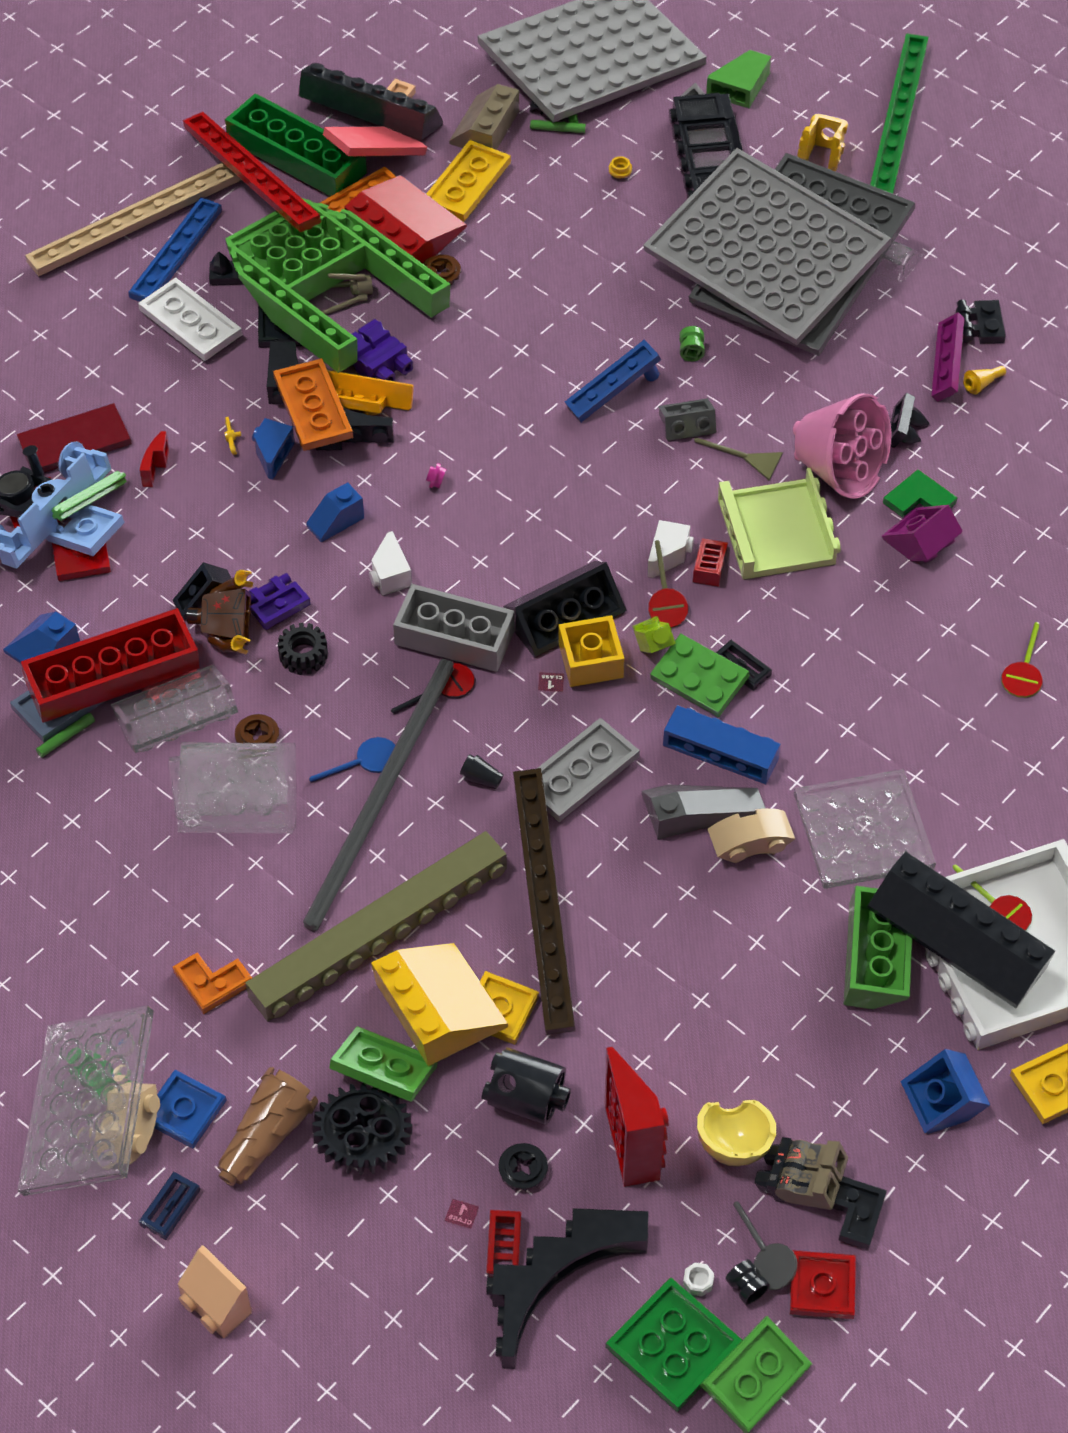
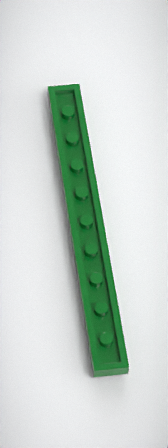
(899, 112)

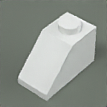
(674, 543)
(390, 567)

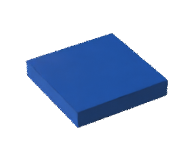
(187, 1108)

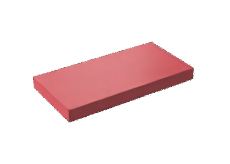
(373, 141)

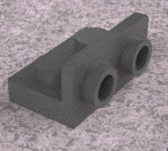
(688, 419)

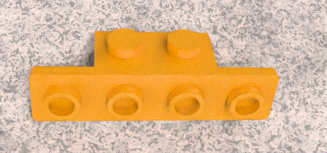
(371, 394)

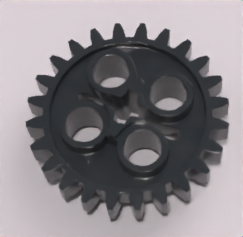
(362, 1129)

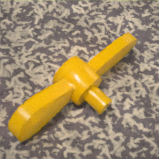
(230, 436)

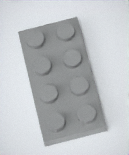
(584, 767)

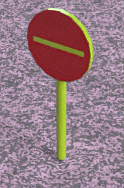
(1021, 677)
(1008, 906)

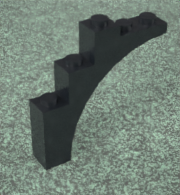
(364, 427)
(588, 1238)

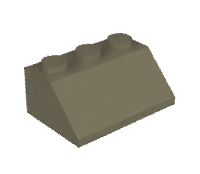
(488, 117)

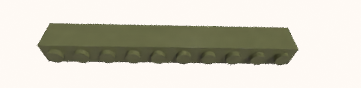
(376, 926)

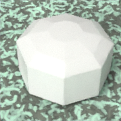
(698, 1279)

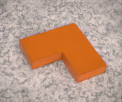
(211, 988)

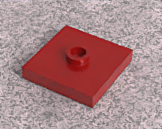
(75, 564)
(823, 1285)

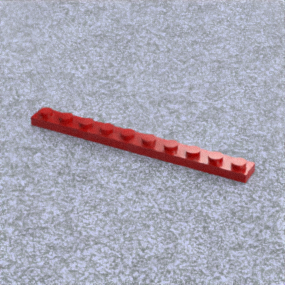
(252, 172)

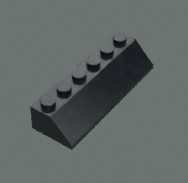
(368, 101)
(961, 929)

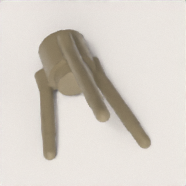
(359, 285)

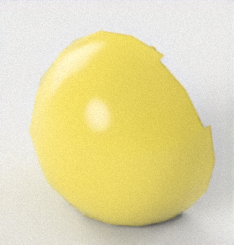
(736, 1134)

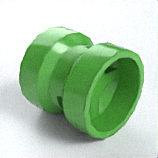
(692, 343)

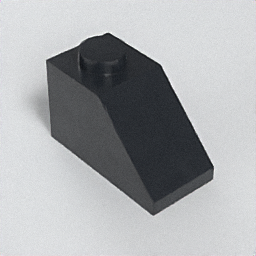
(199, 584)

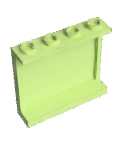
(778, 527)

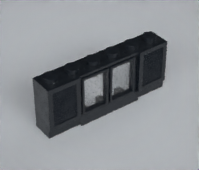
(704, 135)

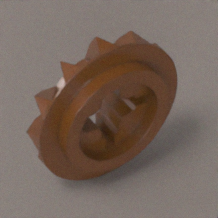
(440, 262)
(249, 726)

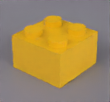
(591, 651)

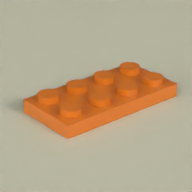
(313, 404)

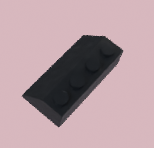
(572, 598)

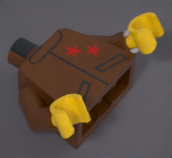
(225, 614)

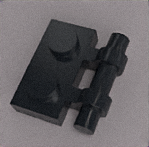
(988, 320)

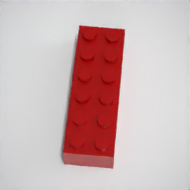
(110, 665)

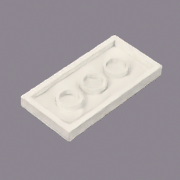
(190, 319)

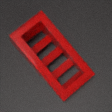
(706, 575)
(507, 1217)

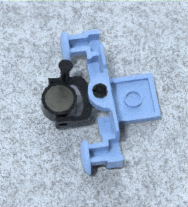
(33, 506)

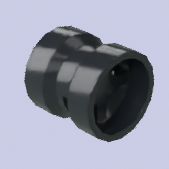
(745, 1279)

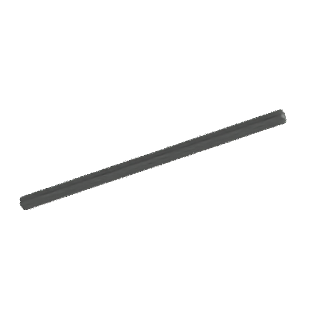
(378, 796)

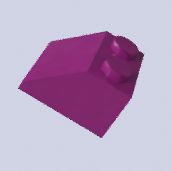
(924, 532)

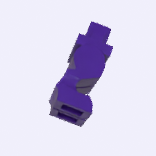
(380, 353)

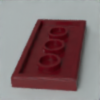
(95, 429)

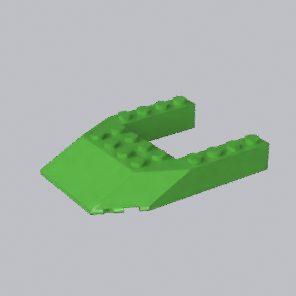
(292, 267)

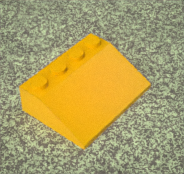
(437, 999)

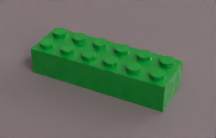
(293, 145)

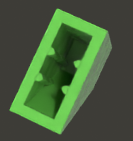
(741, 78)

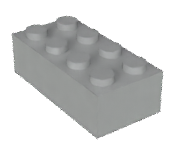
(454, 627)

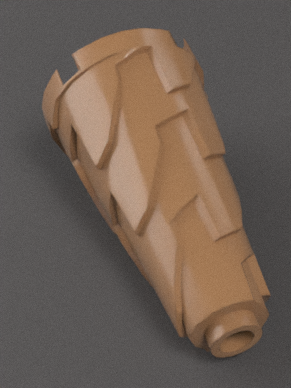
(272, 1115)

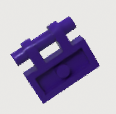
(279, 605)

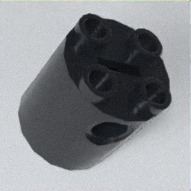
(537, 1087)

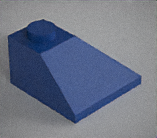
(43, 635)

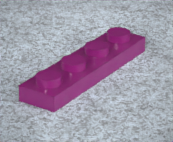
(947, 357)

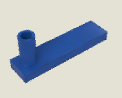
(635, 363)

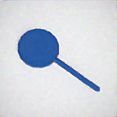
(371, 756)

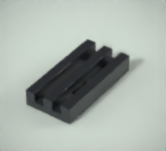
(754, 678)

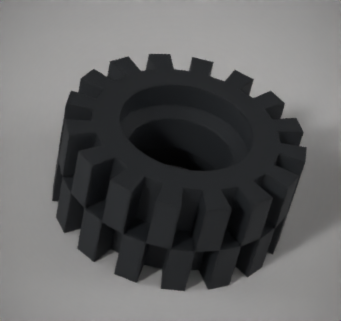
(299, 636)

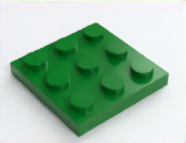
(673, 1343)

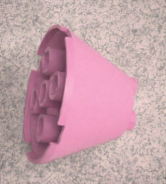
(846, 443)

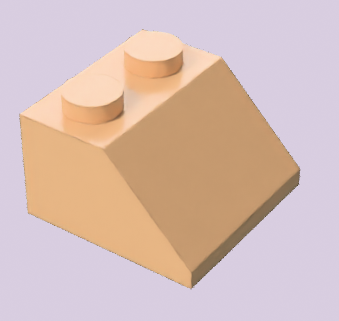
(214, 1293)

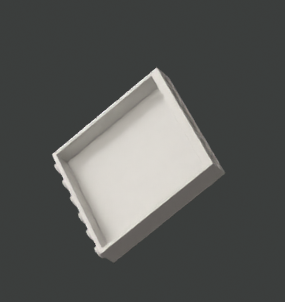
(1042, 882)

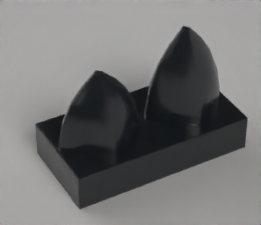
(222, 271)
(903, 415)

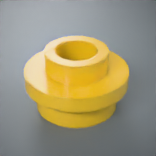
(620, 167)

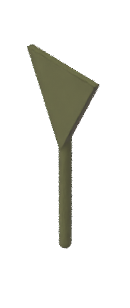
(763, 462)

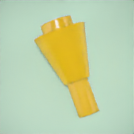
(977, 380)

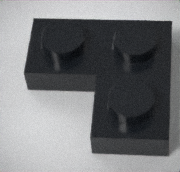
(862, 1209)

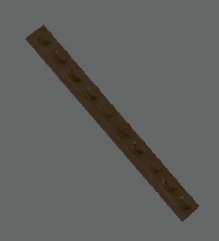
(544, 902)

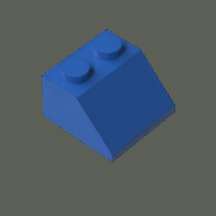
(945, 1091)

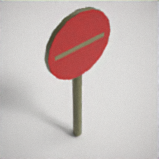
(667, 603)

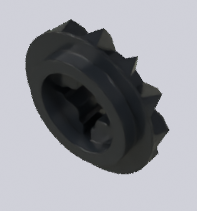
(525, 1154)

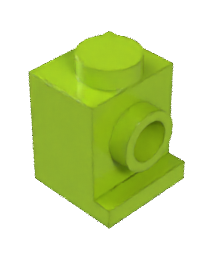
(653, 635)

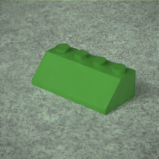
(875, 957)

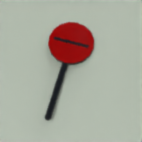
(458, 685)

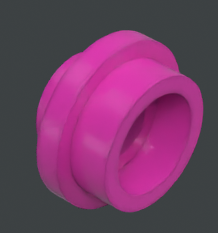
(435, 476)

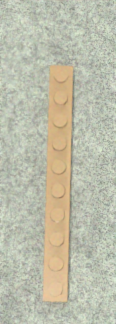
(130, 219)

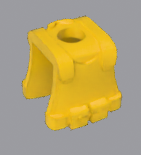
(814, 135)

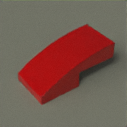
(154, 457)

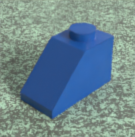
(272, 445)
(336, 512)

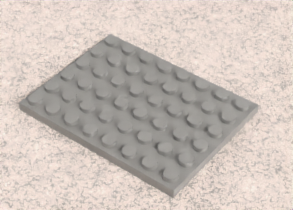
(590, 53)
(767, 245)

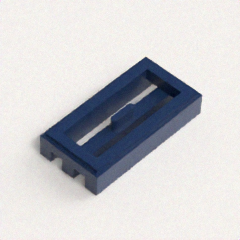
(156, 1227)

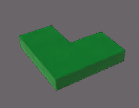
(915, 490)

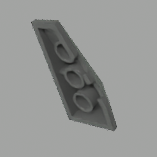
(694, 807)

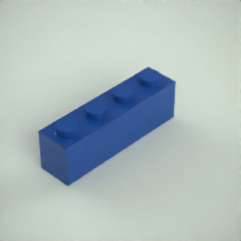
(721, 744)

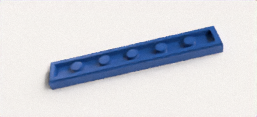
(176, 249)

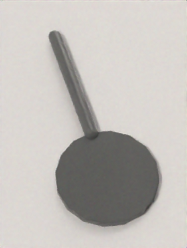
(774, 1262)

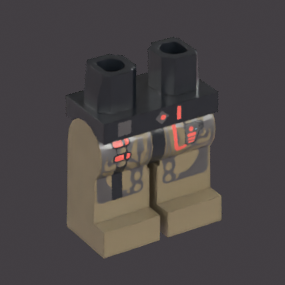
(803, 1172)

